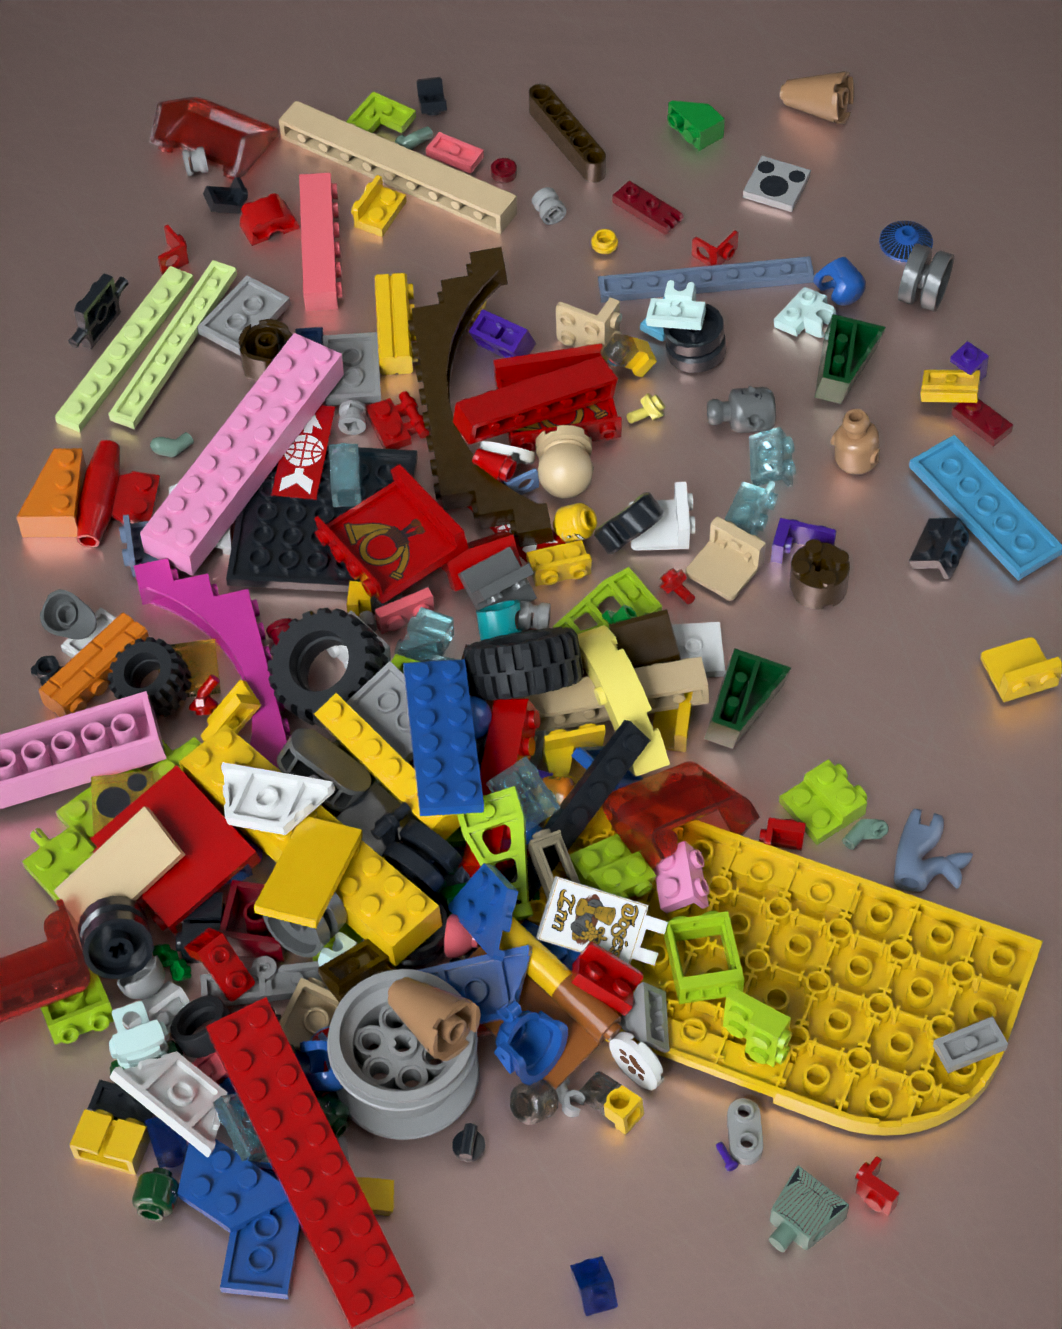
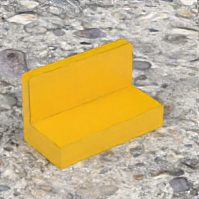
(233, 710)
(675, 725)

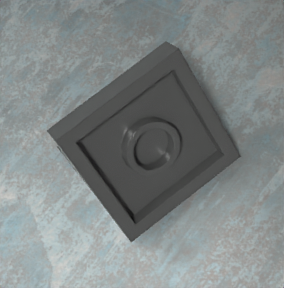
(498, 580)

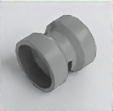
(548, 204)
(541, 615)

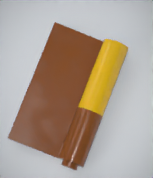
(550, 990)

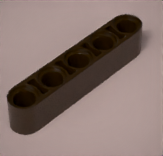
(567, 133)

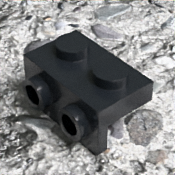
(940, 546)

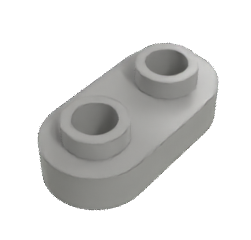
(744, 1129)

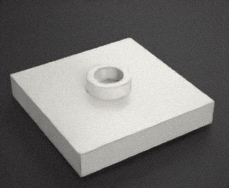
(702, 641)

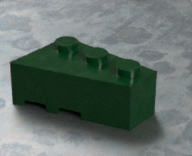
(844, 355)
(743, 695)

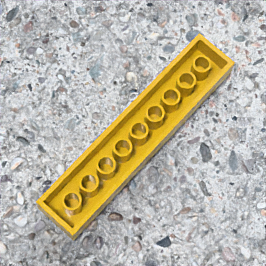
(375, 894)

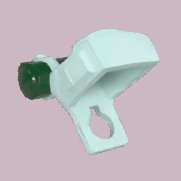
(139, 1042)

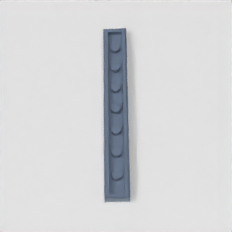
(707, 278)

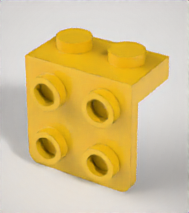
(1021, 669)

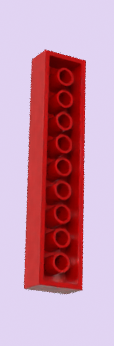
(310, 1165)

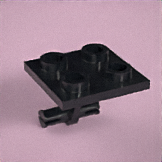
(378, 816)

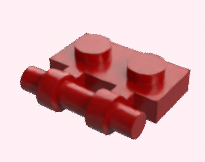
(388, 425)

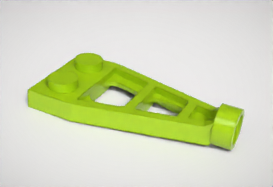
(626, 590)
(501, 809)

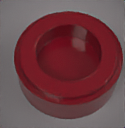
(503, 170)

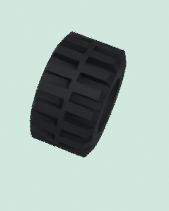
(144, 658)

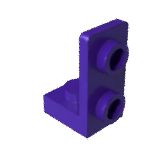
(797, 532)

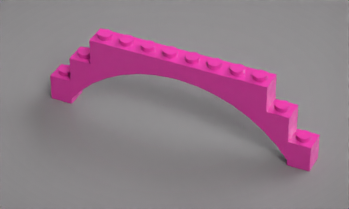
(233, 625)

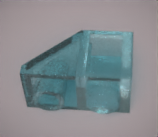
(345, 475)
(426, 635)

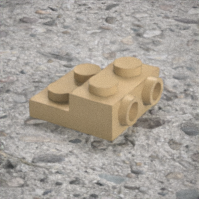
(307, 1011)

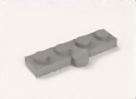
(269, 981)

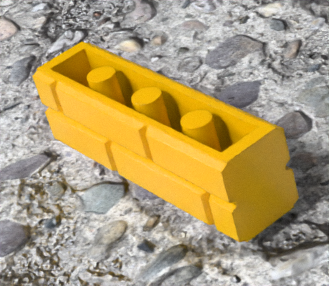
(393, 330)

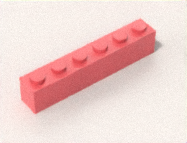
(319, 243)

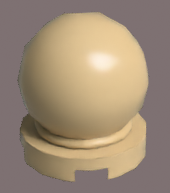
(564, 461)

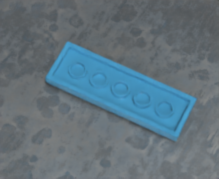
(986, 507)

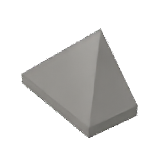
(648, 1017)

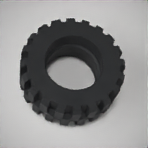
(305, 642)
(523, 663)

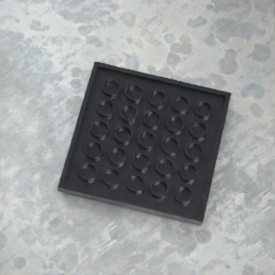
(277, 537)

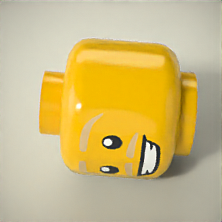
(574, 522)

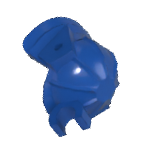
(529, 1042)

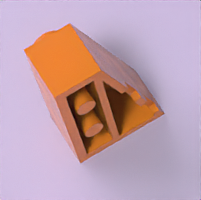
(55, 497)

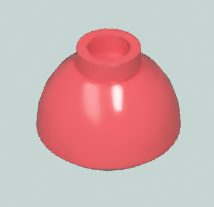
(457, 938)

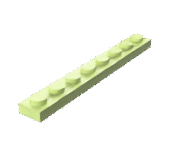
(172, 345)
(124, 349)

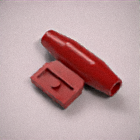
(112, 495)

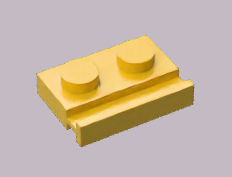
(950, 386)

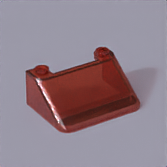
(223, 133)
(657, 804)
(44, 971)

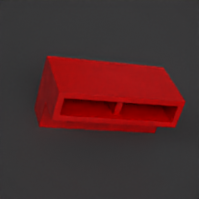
(477, 552)

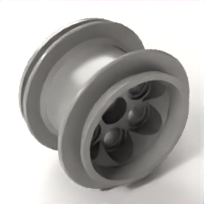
(387, 1104)

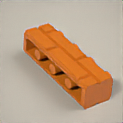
(89, 669)

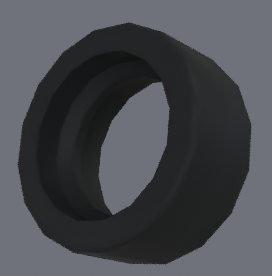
(192, 1017)

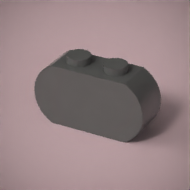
(316, 757)

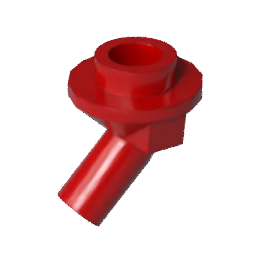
(672, 581)
(204, 703)

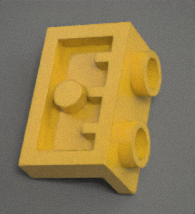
(377, 207)
(559, 563)

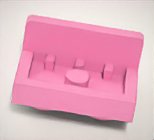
(682, 879)

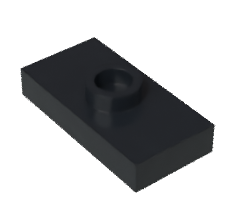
(118, 1102)

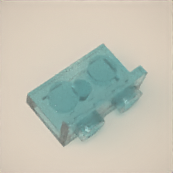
(771, 457)
(751, 506)
(535, 797)
(239, 1128)

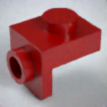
(783, 833)
(874, 1191)

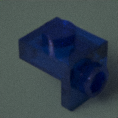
(594, 1285)

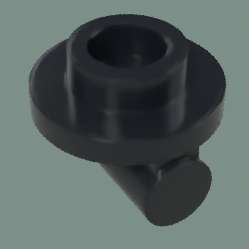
(468, 1144)

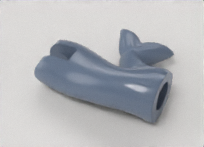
(915, 842)

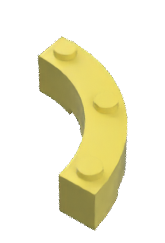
(621, 693)

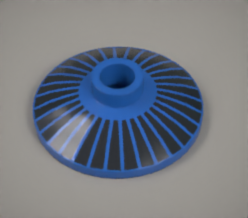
(900, 238)

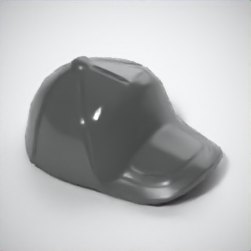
(67, 616)

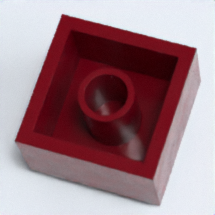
(244, 927)

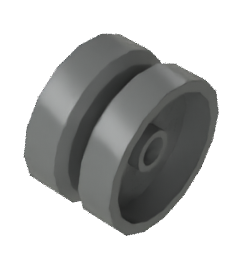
(925, 277)
(306, 940)

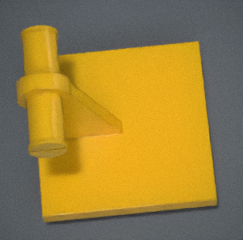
(560, 745)

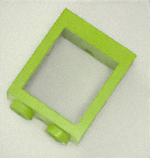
(707, 985)

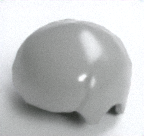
(145, 982)

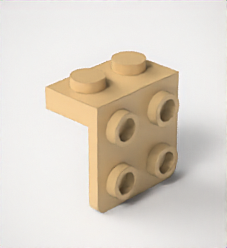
(583, 328)
(727, 559)

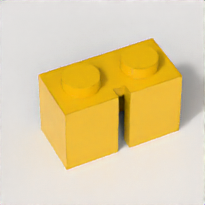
(110, 1141)

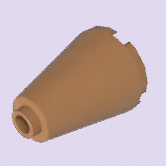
(821, 95)
(434, 1016)

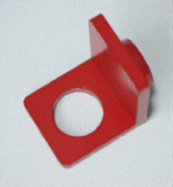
(178, 247)
(718, 255)

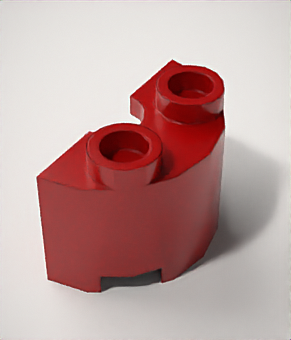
(265, 217)

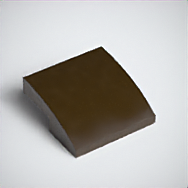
(353, 967)

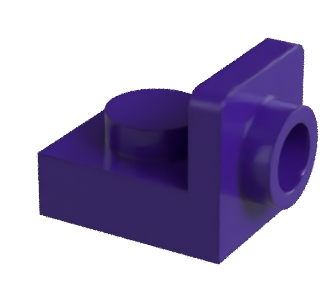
(970, 359)

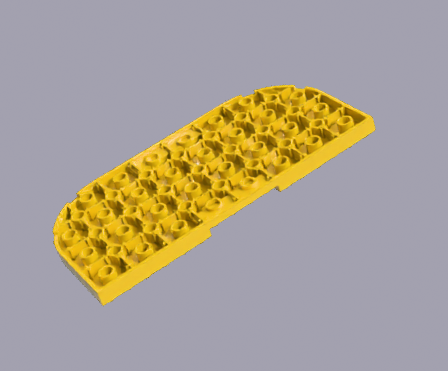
(853, 968)

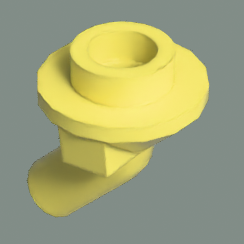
(651, 407)

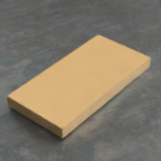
(122, 865)

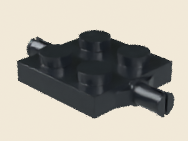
(97, 311)

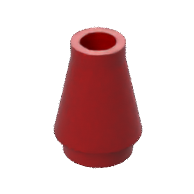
(495, 464)

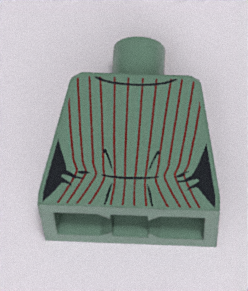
(805, 1212)

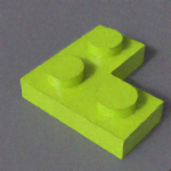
(384, 111)

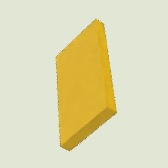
(308, 872)

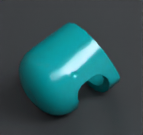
(498, 619)

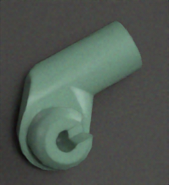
(171, 447)

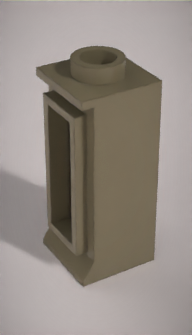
(535, 848)

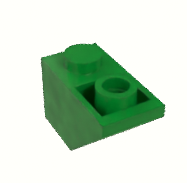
(696, 122)

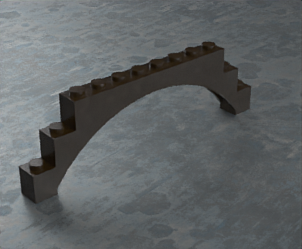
(438, 335)

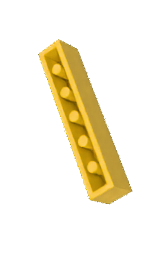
(379, 760)

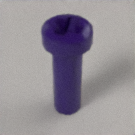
(730, 1163)

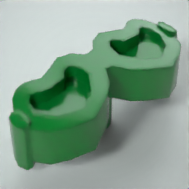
(169, 957)

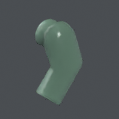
(415, 138)
(865, 830)

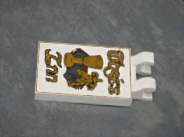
(585, 915)

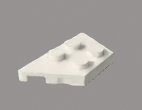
(270, 798)
(176, 1095)

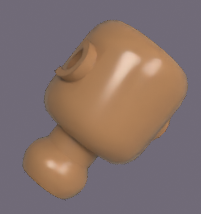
(856, 443)

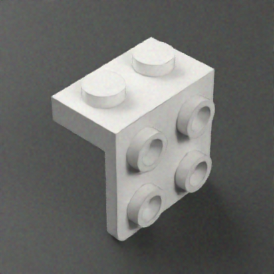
(674, 527)

